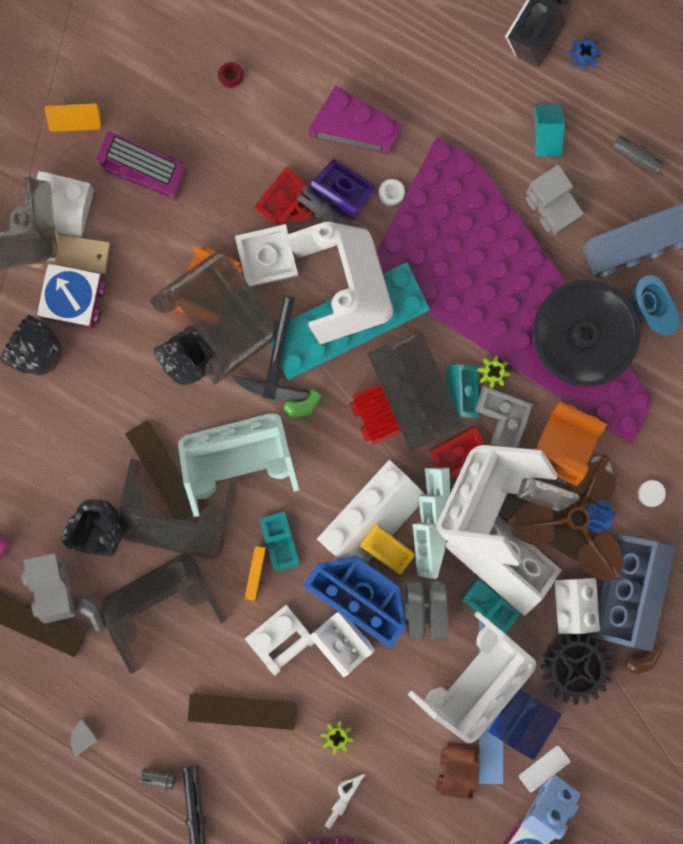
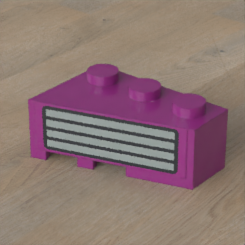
(355, 123)
(141, 165)

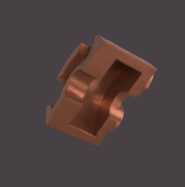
(459, 771)

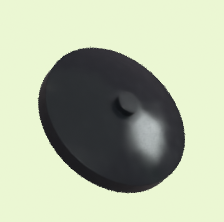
(586, 333)

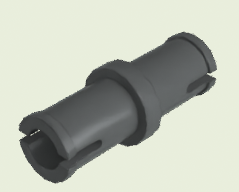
(638, 154)
(320, 207)

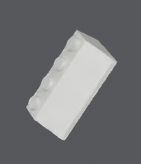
(384, 501)
(520, 585)

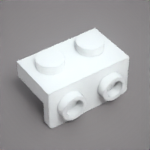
(577, 606)
(342, 643)

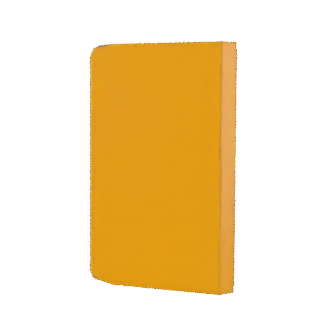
(73, 117)

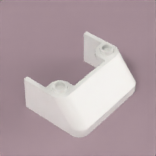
(367, 298)
(479, 494)
(482, 687)

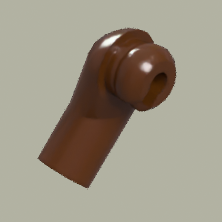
(645, 663)

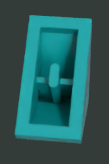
(549, 130)

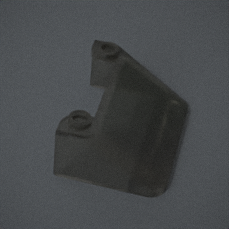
(222, 311)

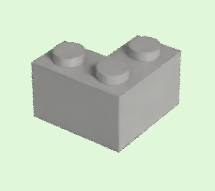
(553, 200)
(51, 587)

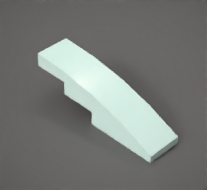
(427, 539)

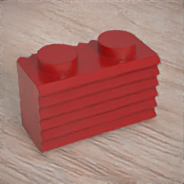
(375, 414)

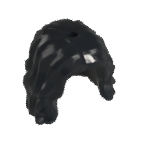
(32, 348)
(184, 356)
(93, 528)

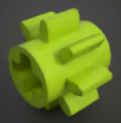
(494, 364)
(332, 730)

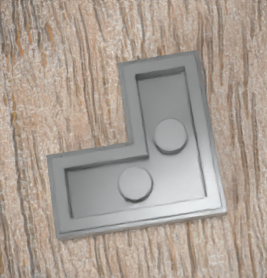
(510, 413)

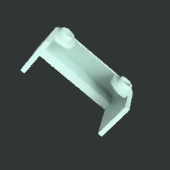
(233, 452)

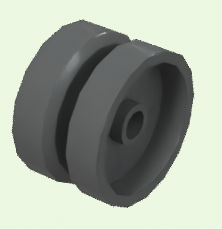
(426, 611)

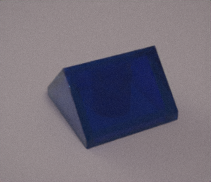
(525, 724)

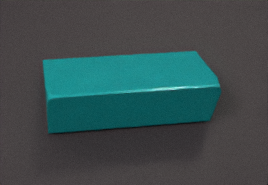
(463, 387)

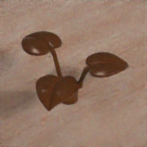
(602, 555)

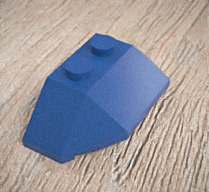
(361, 596)

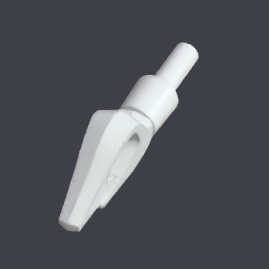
(345, 797)

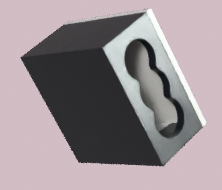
(535, 30)

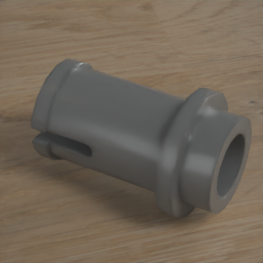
(158, 779)

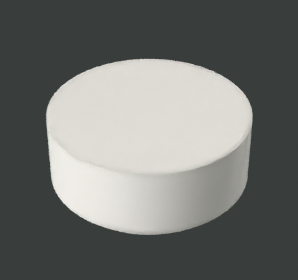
(391, 192)
(651, 493)

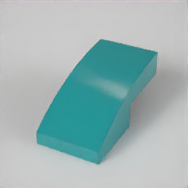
(279, 542)
(490, 605)

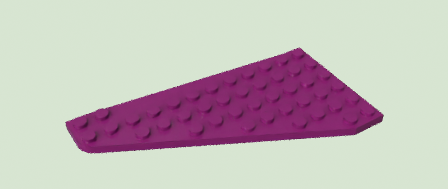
(490, 277)

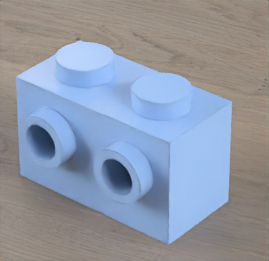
(551, 810)

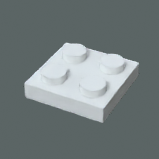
(266, 256)

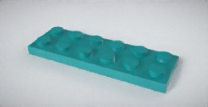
(305, 352)

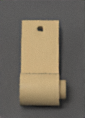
(80, 254)

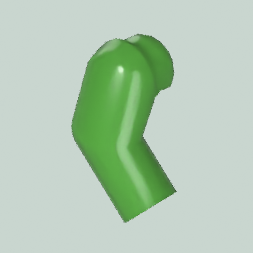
(303, 408)

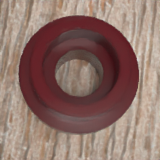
(227, 68)

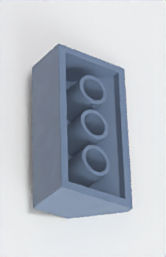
(635, 241)
(634, 602)

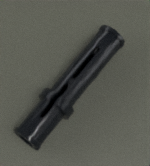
(195, 819)

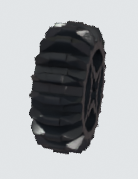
(568, 677)

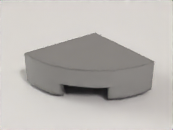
(82, 737)

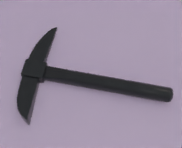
(269, 388)

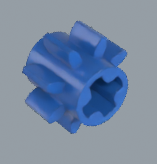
(585, 60)
(600, 516)

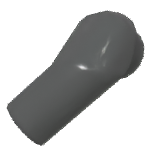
(91, 610)

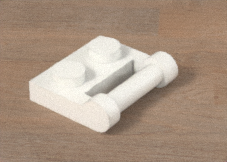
(275, 632)

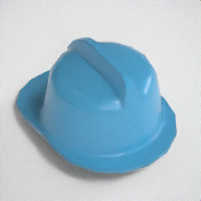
(655, 305)

